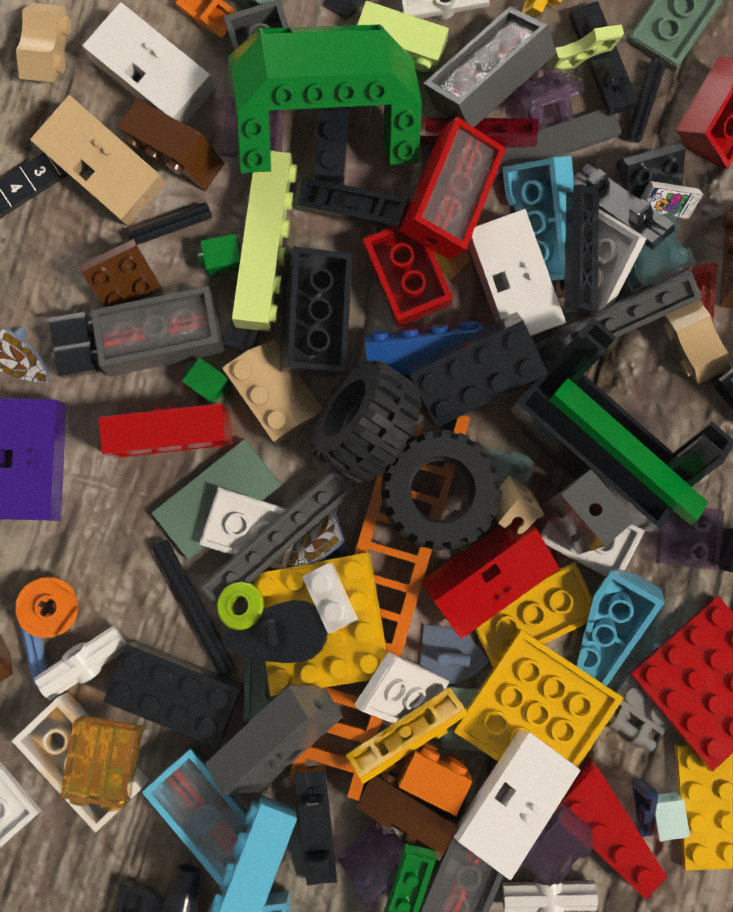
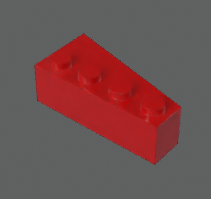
(612, 830)

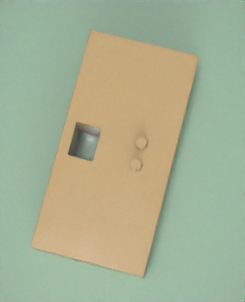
(98, 160)

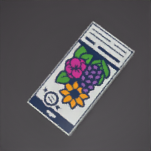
(673, 198)

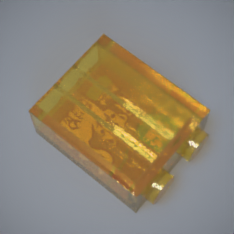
(101, 762)

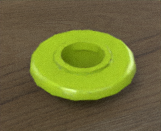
(226, 602)

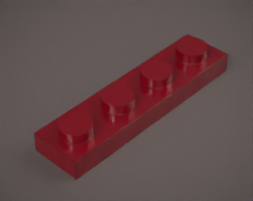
(505, 131)

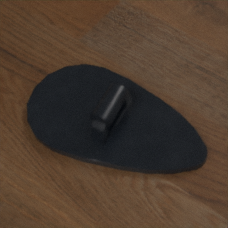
(282, 635)

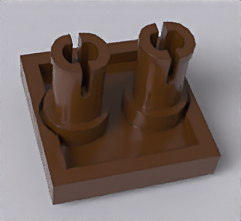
(120, 275)

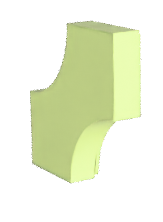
(596, 42)

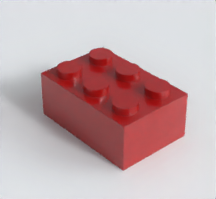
(406, 276)

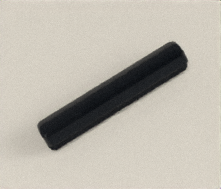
(646, 100)
(170, 223)

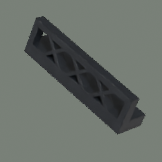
(581, 250)

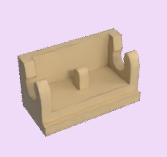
(517, 502)

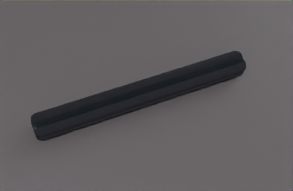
(194, 608)

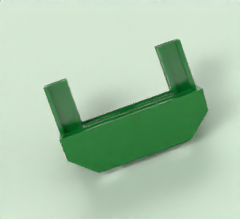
(323, 70)

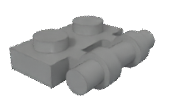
(640, 706)

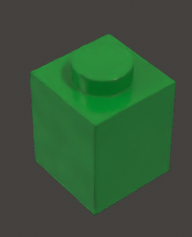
(220, 255)
(206, 380)

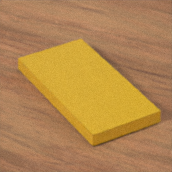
(544, 612)

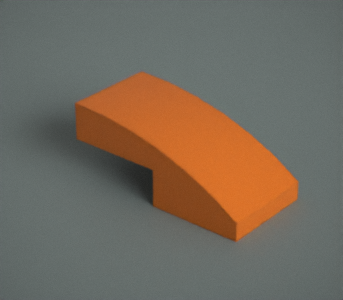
(207, 14)

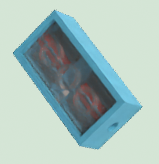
(198, 811)

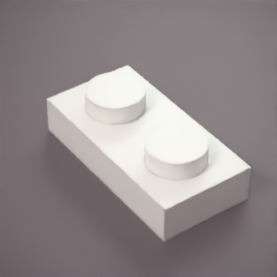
(330, 598)

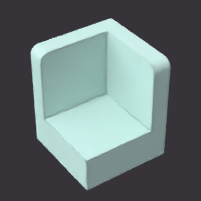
(670, 818)

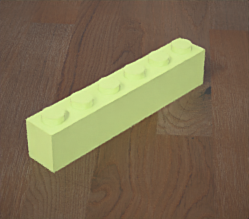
(262, 245)

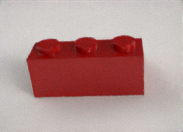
(709, 119)

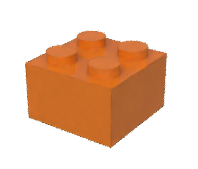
(435, 777)

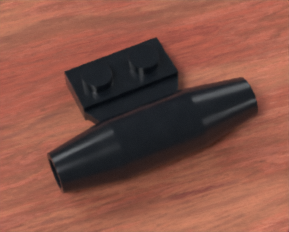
(180, 895)

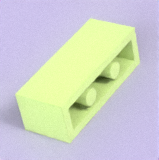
(418, 37)

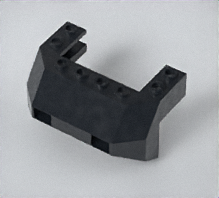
(580, 453)

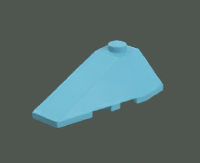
(542, 191)
(616, 621)

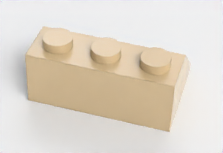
(276, 398)

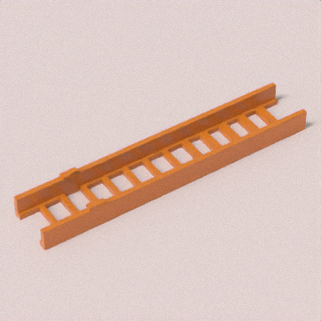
(404, 618)

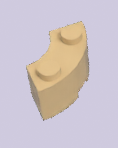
(42, 42)
(696, 342)

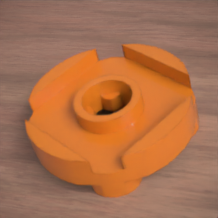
(49, 625)

